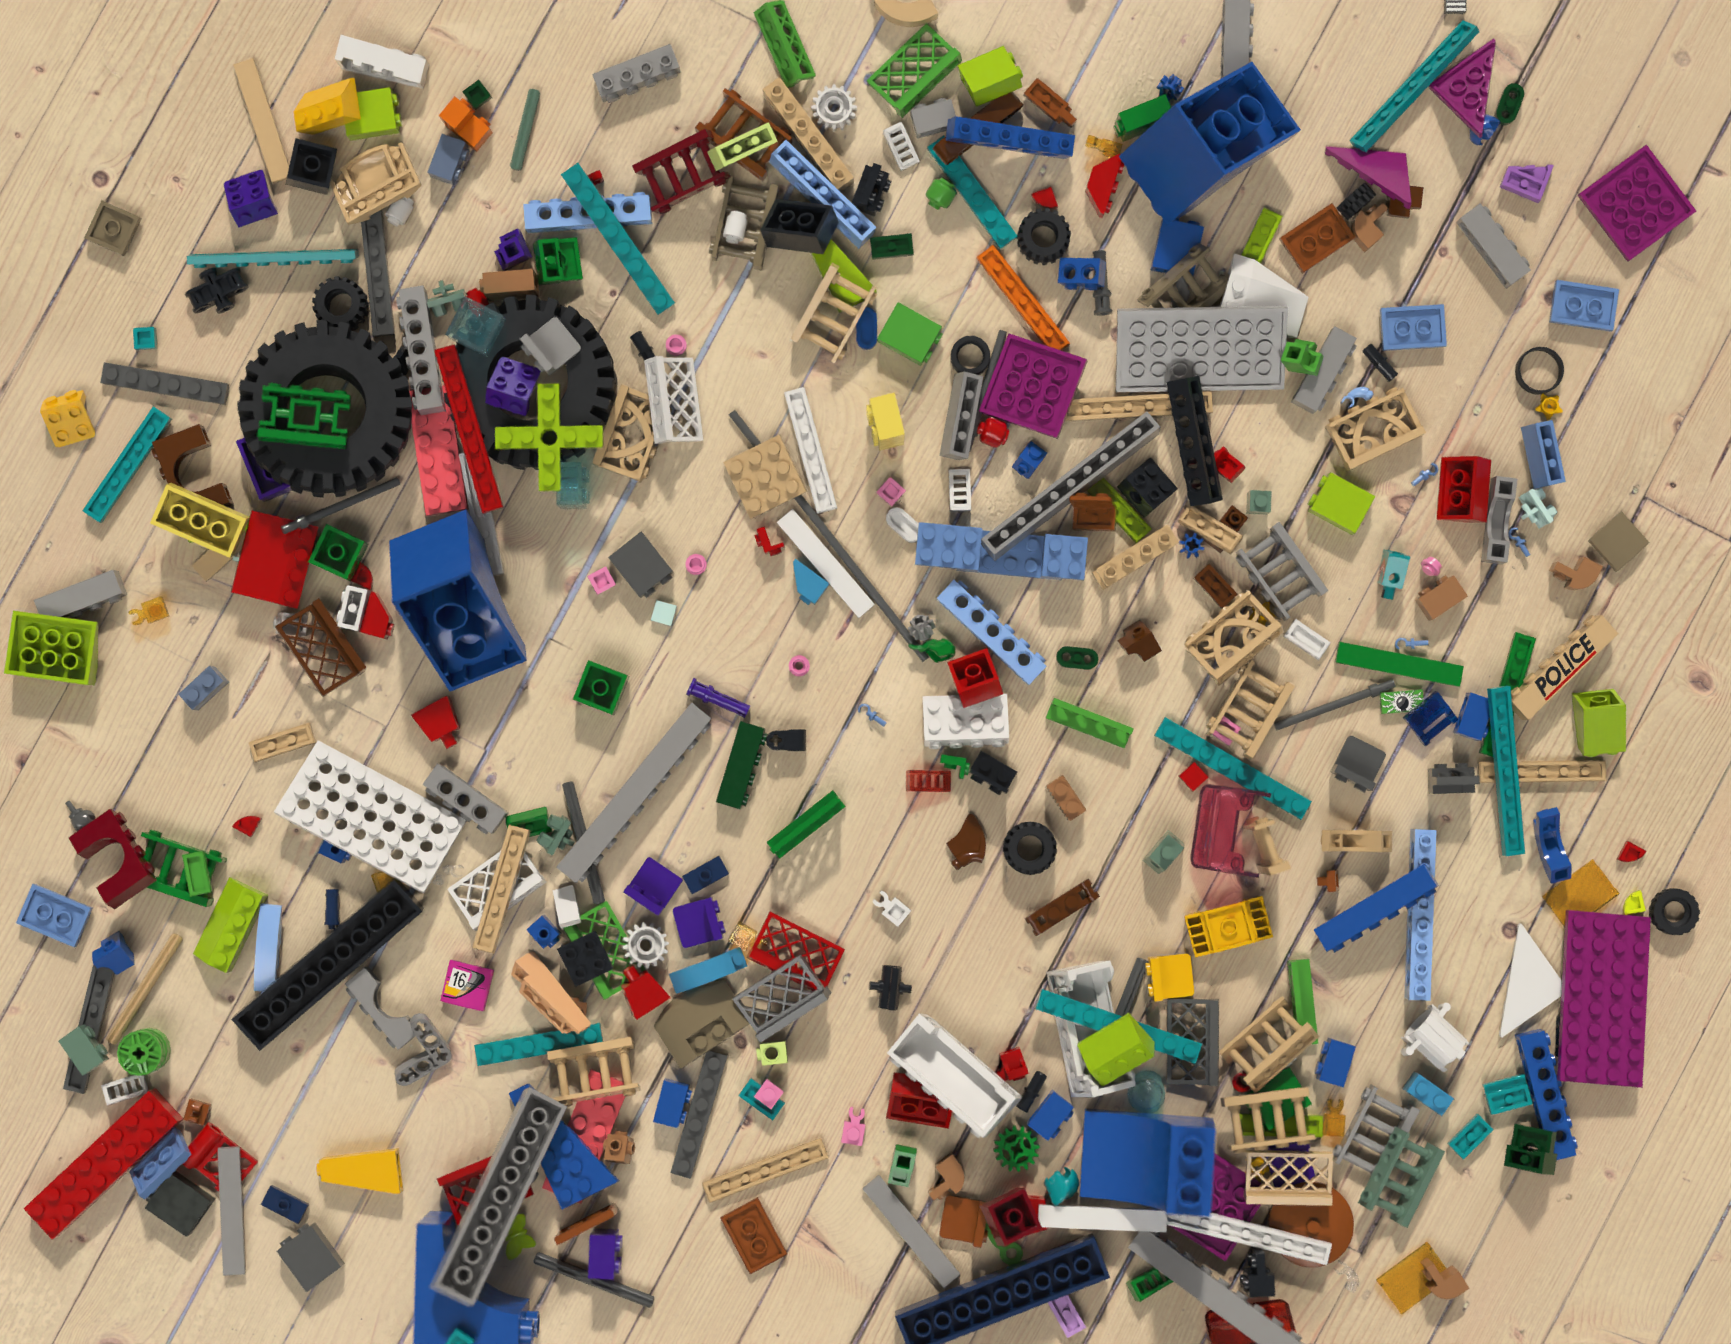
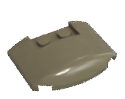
(699, 1021)

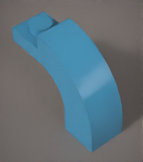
(708, 970)

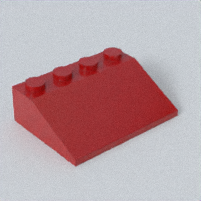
(272, 562)

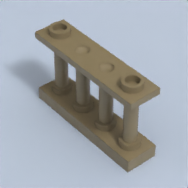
(756, 256)
(1202, 298)

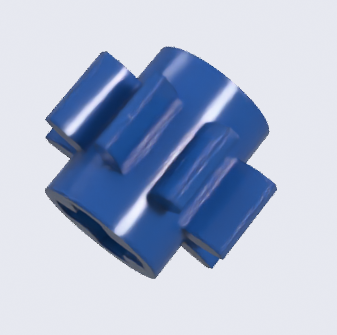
(1171, 87)
(1186, 548)

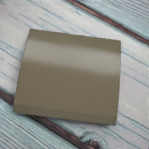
(1618, 541)

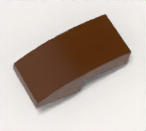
(1233, 519)

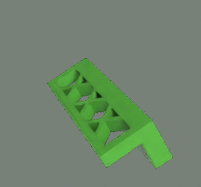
(780, 43)
(1089, 723)
(1302, 992)

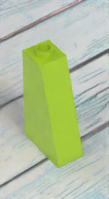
(846, 269)

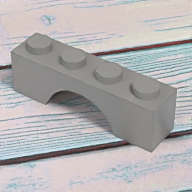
(1500, 502)
(365, 988)

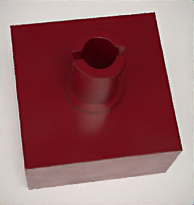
(1010, 1216)

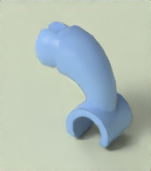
(1361, 392)

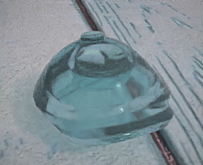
(1148, 1093)

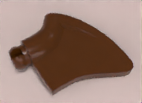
(968, 844)

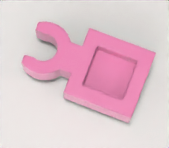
(853, 1130)

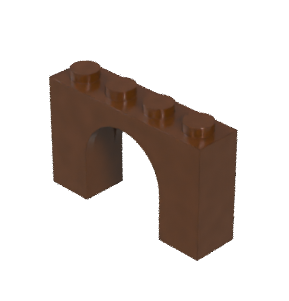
(175, 448)

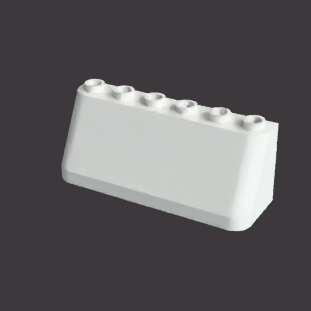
(953, 1075)

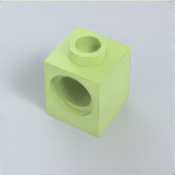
(779, 1045)

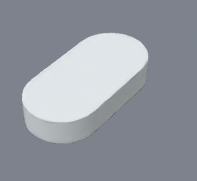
(903, 524)

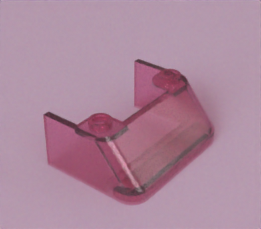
(1217, 828)

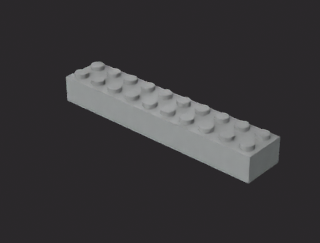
(498, 1197)

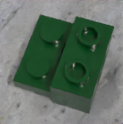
(1529, 1159)

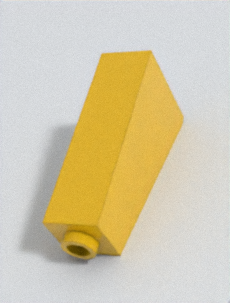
(364, 1170)

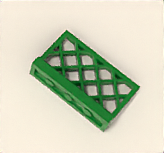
(805, 824)

